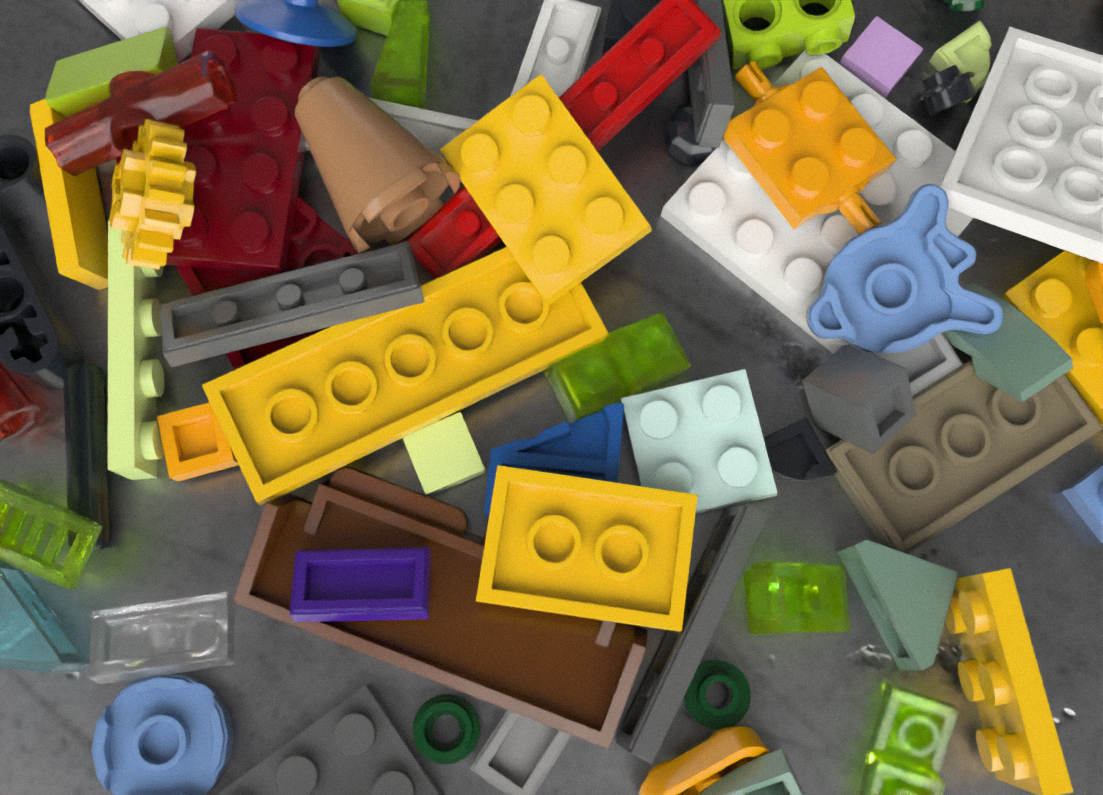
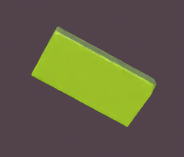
(85, 77)

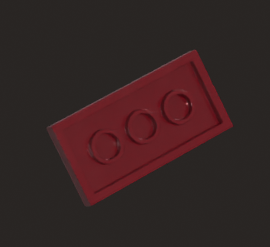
(247, 156)

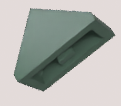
(904, 599)

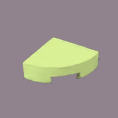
(969, 53)

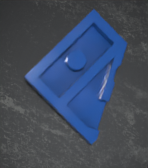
(575, 449)

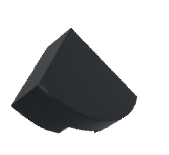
(798, 453)

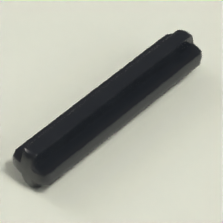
(86, 448)

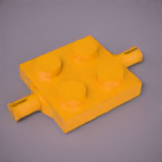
(808, 148)

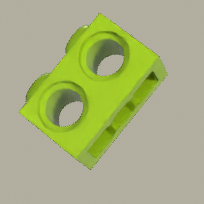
(789, 30)

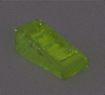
(403, 61)
(45, 511)

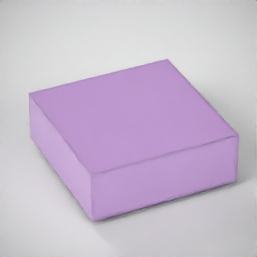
(881, 56)

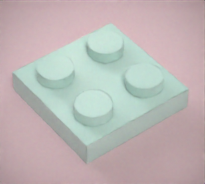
(701, 441)

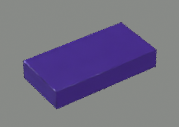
(361, 584)

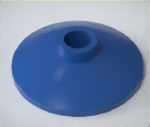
(297, 21)

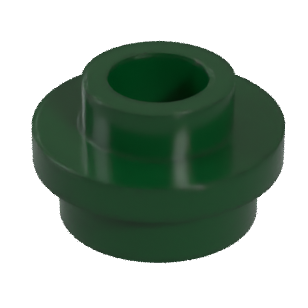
(738, 701)
(424, 729)

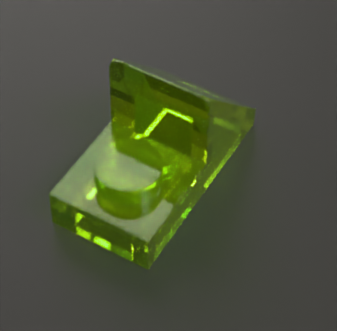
(796, 598)

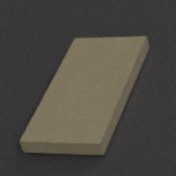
(958, 454)

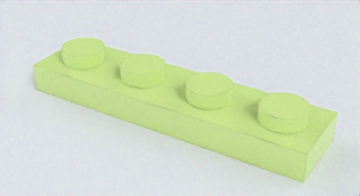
(133, 370)

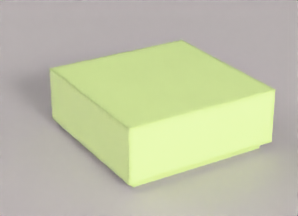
(444, 454)

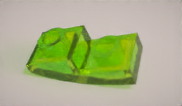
(619, 367)
(908, 744)

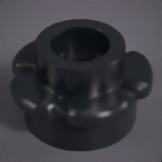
(946, 90)

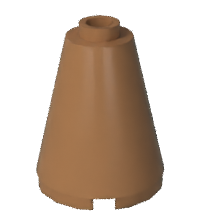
(372, 166)

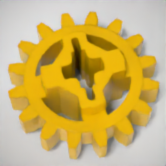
(152, 194)

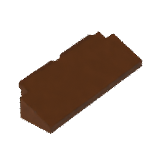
(525, 660)

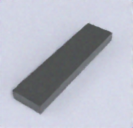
(289, 304)
(682, 651)

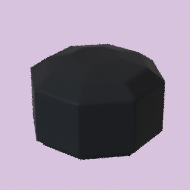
(681, 137)

